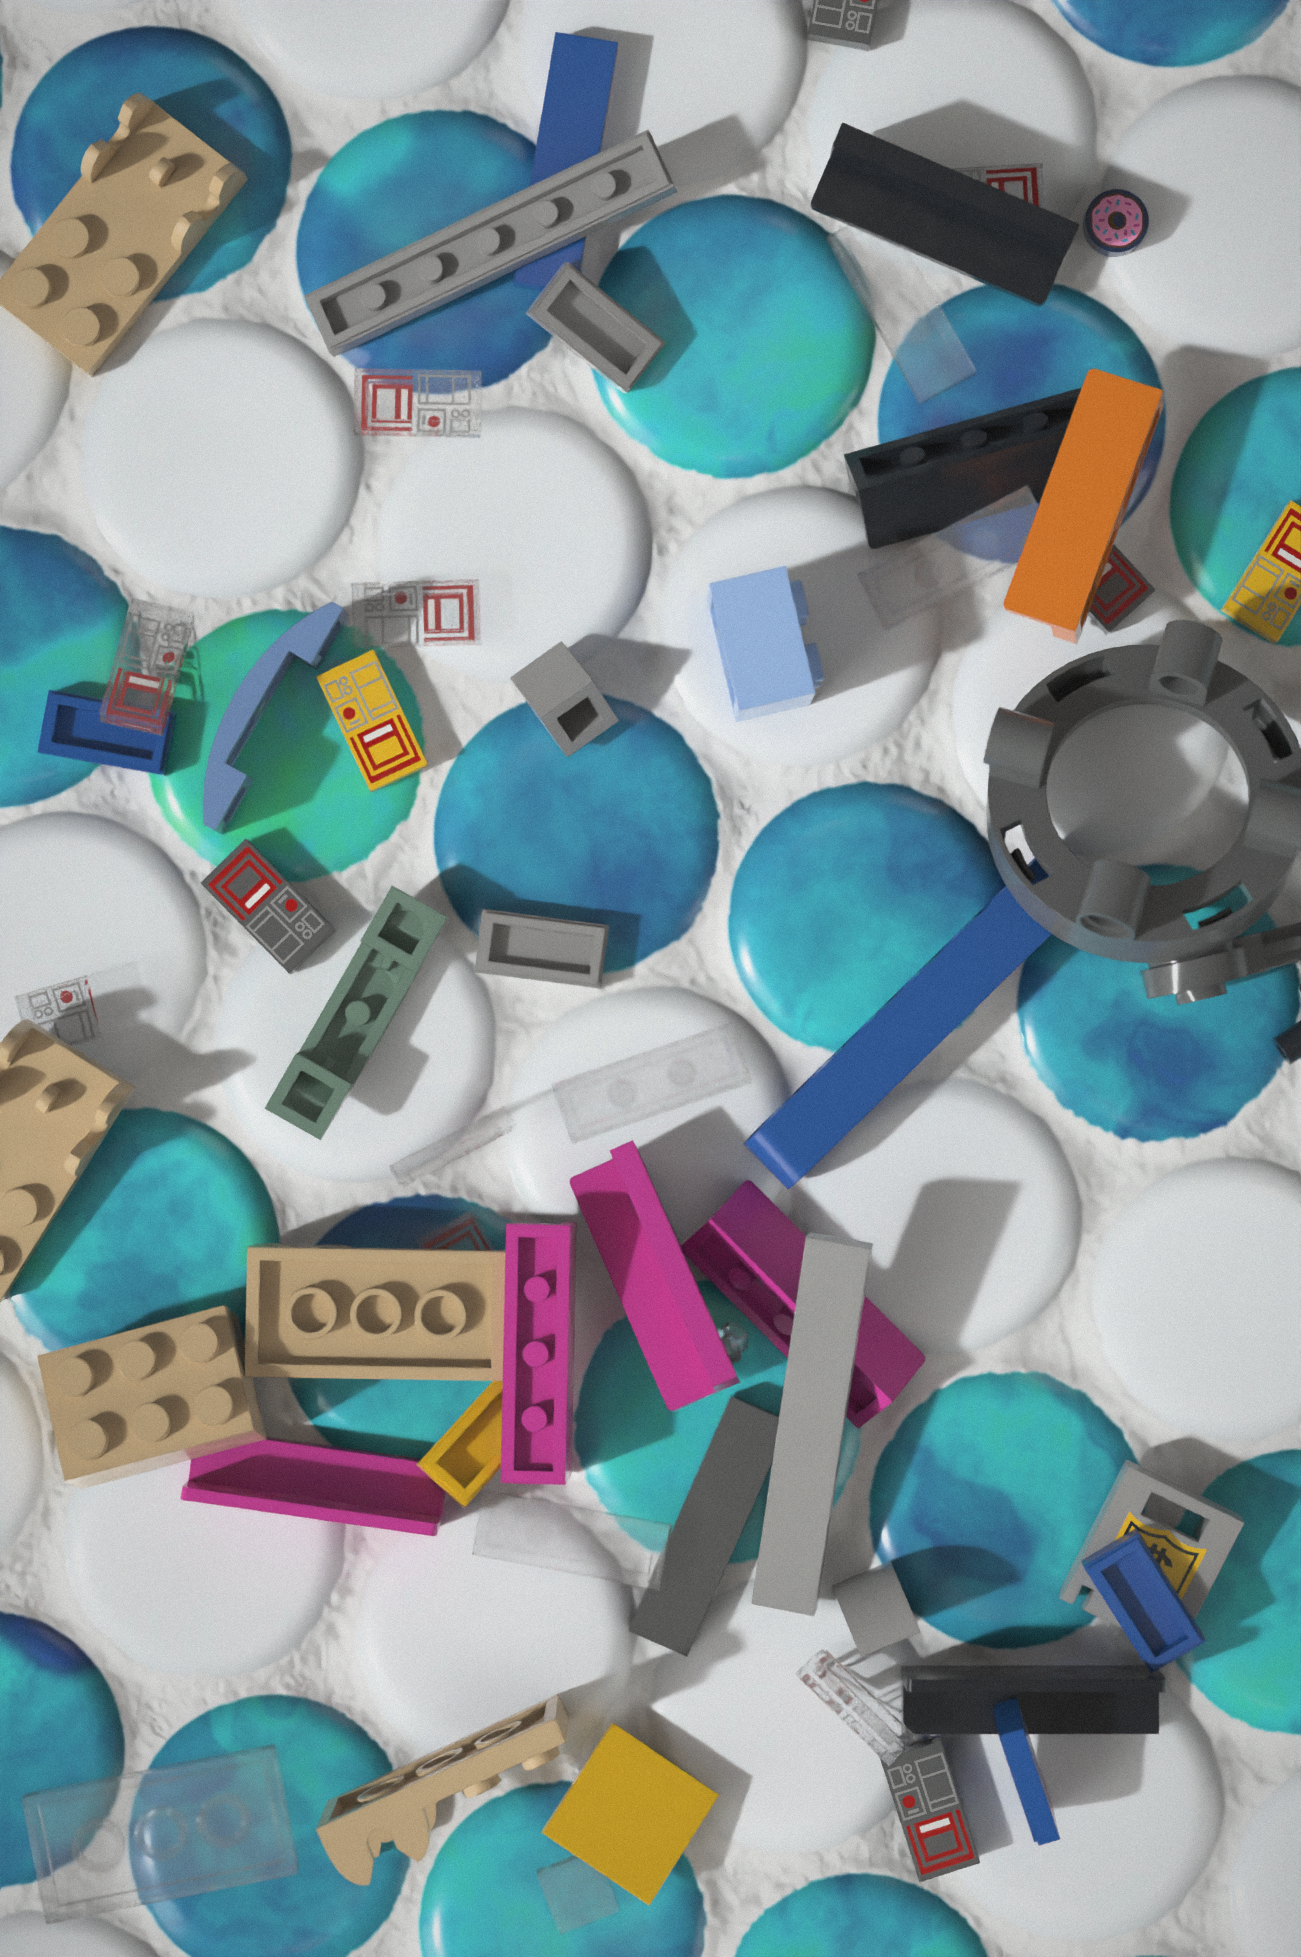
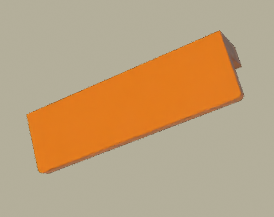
(1084, 502)

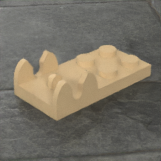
(118, 234)
(51, 1124)
(374, 1313)
(405, 1800)

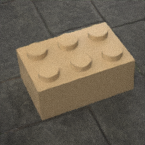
(151, 1397)

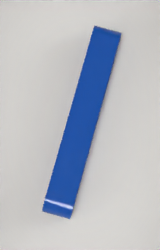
(898, 1037)

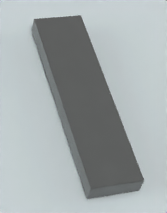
(709, 1525)

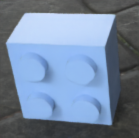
(762, 643)

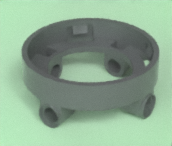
(1112, 904)

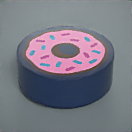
(1115, 223)

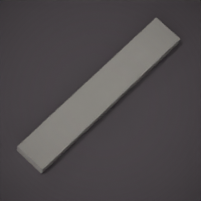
(490, 243)
(811, 1423)

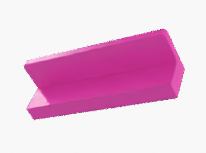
(757, 1261)
(653, 1279)
(538, 1353)
(320, 1485)

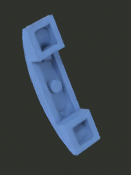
(306, 641)

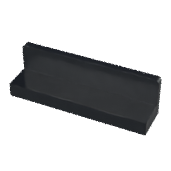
(943, 215)
(956, 469)
(1049, 1696)

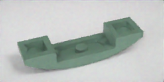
(357, 1013)

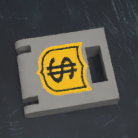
(1186, 1561)

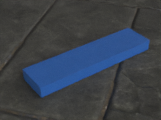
(570, 130)

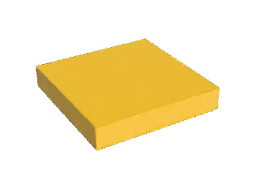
(630, 1813)

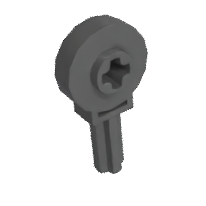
(1206, 973)

